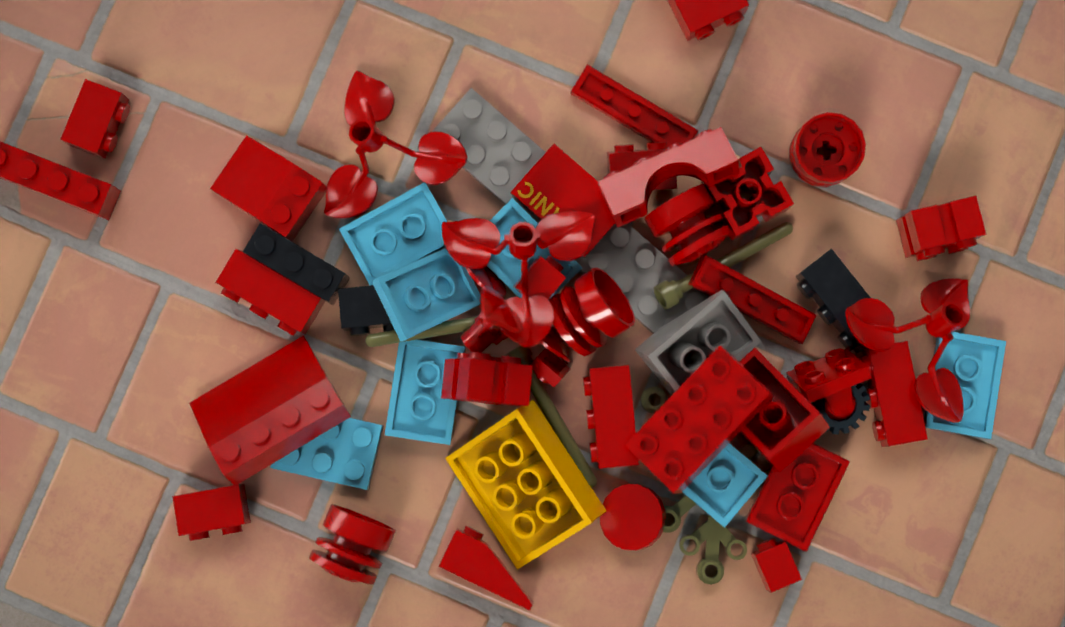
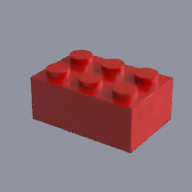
(786, 422)

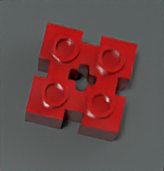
(767, 198)
(941, 227)
(487, 379)

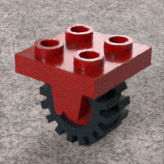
(834, 388)

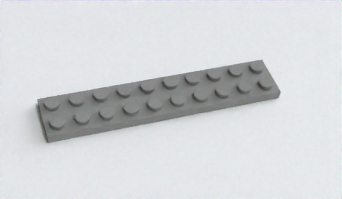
(500, 159)

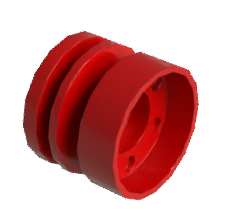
(837, 134)
(688, 225)
(591, 312)
(352, 545)

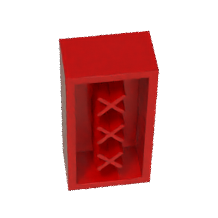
(699, 420)

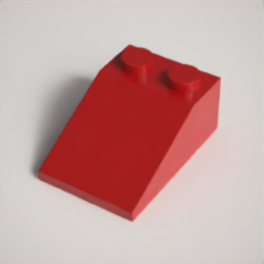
(269, 188)

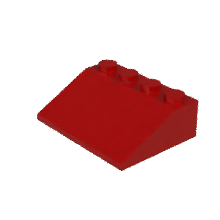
(268, 411)

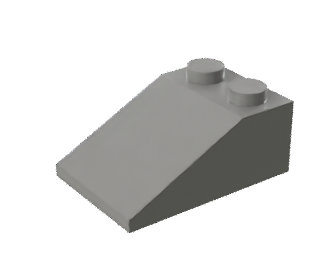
(692, 337)

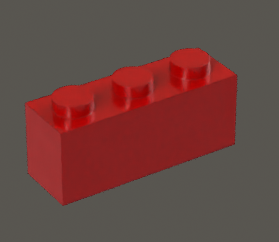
(269, 293)
(893, 396)
(610, 416)

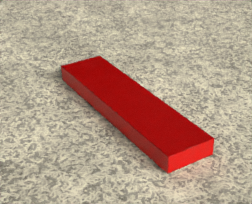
(630, 109)
(753, 299)

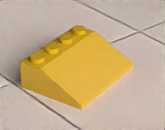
(525, 484)

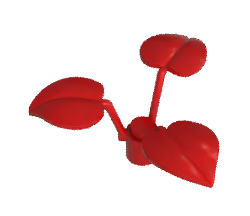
(369, 102)
(565, 235)
(949, 311)
(498, 313)

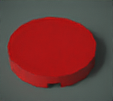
(633, 517)

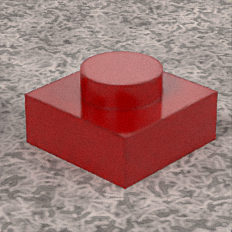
(549, 368)

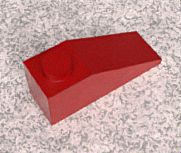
(479, 564)

